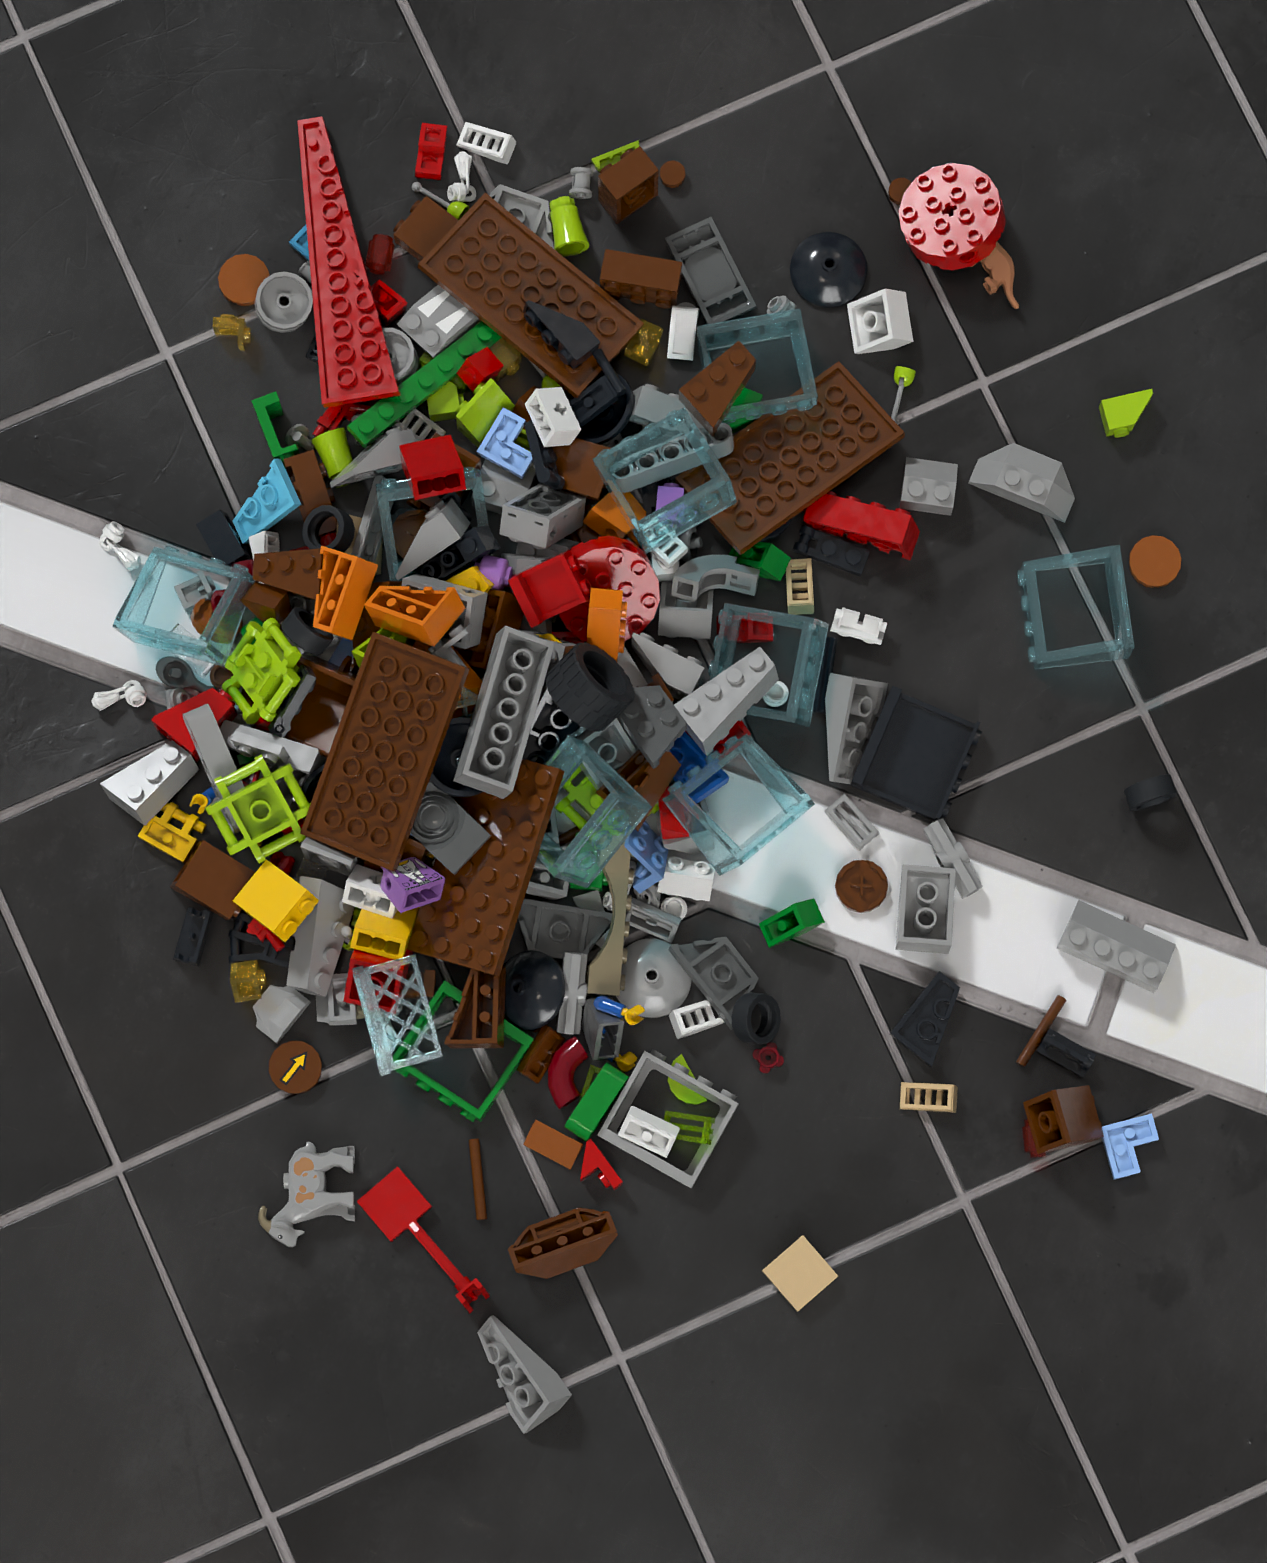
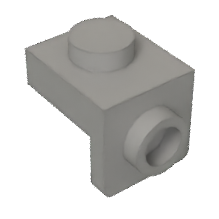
(195, 589)

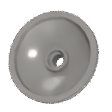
(659, 995)

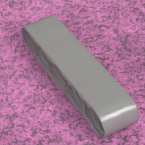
(664, 467)
(212, 752)

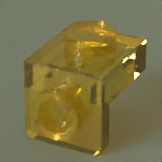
(230, 325)
(644, 343)

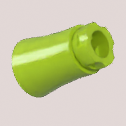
(567, 227)
(333, 451)

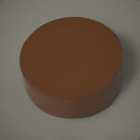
(672, 174)
(897, 189)

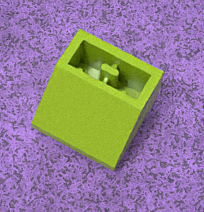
(480, 413)

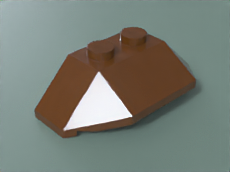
(563, 1242)

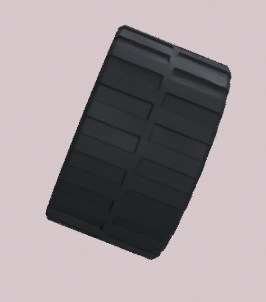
(590, 687)

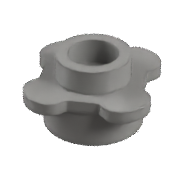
(653, 896)

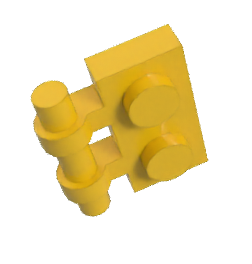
(169, 838)

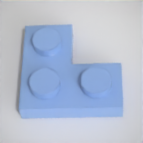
(500, 446)
(1120, 1142)

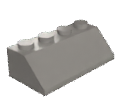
(1116, 946)

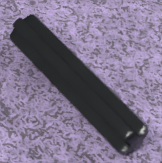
(826, 668)

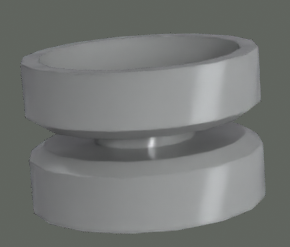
(283, 286)
(402, 354)

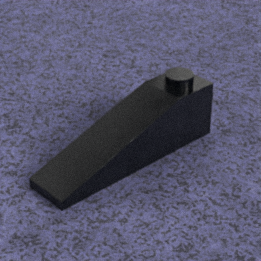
(548, 730)

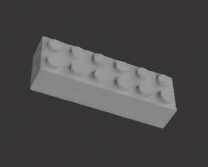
(504, 712)

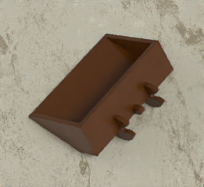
(326, 703)

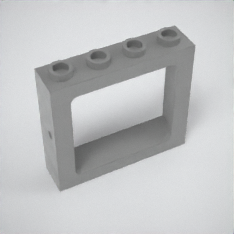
(679, 1073)

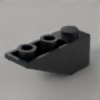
(568, 336)
(461, 554)

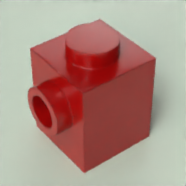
(480, 368)

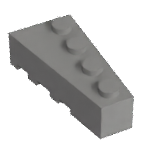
(726, 699)
(319, 939)

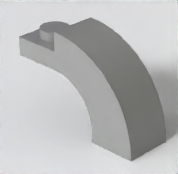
(713, 573)

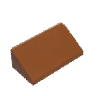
(553, 1144)

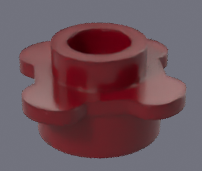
(760, 1056)

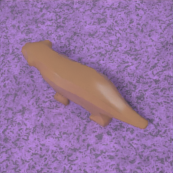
(1001, 272)

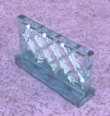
(374, 1020)

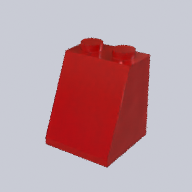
(172, 725)
(365, 959)

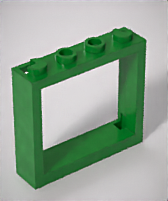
(445, 1095)

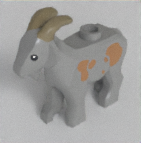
(308, 1192)

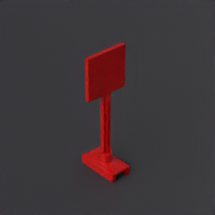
(397, 1206)

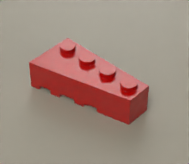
(864, 523)

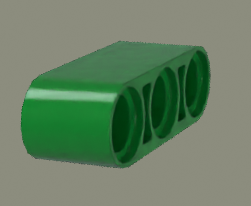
(596, 1102)

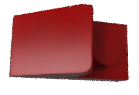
(388, 302)
(594, 1161)

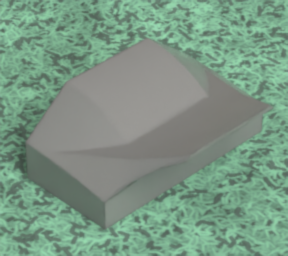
(332, 1008)
(279, 1010)

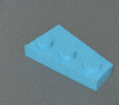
(269, 504)

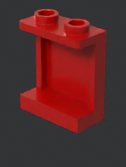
(550, 588)

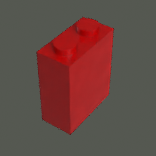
(432, 467)

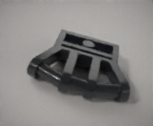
(269, 954)

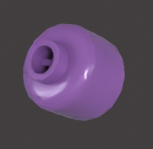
(496, 570)

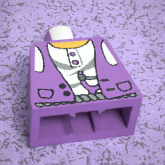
(412, 884)

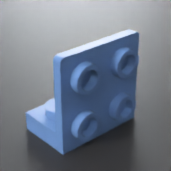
(650, 856)

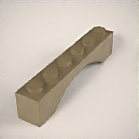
(604, 972)

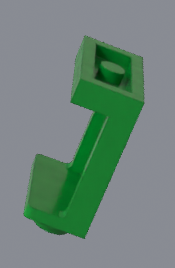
(268, 408)

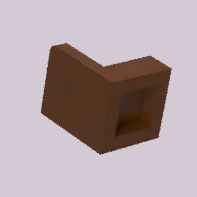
(429, 982)

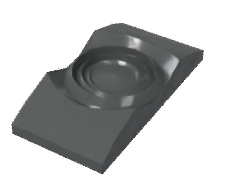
(710, 272)
(447, 829)

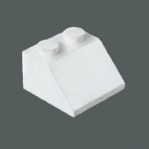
(880, 321)

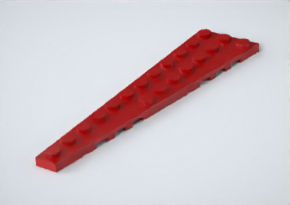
(347, 324)

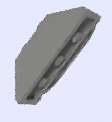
(1026, 480)

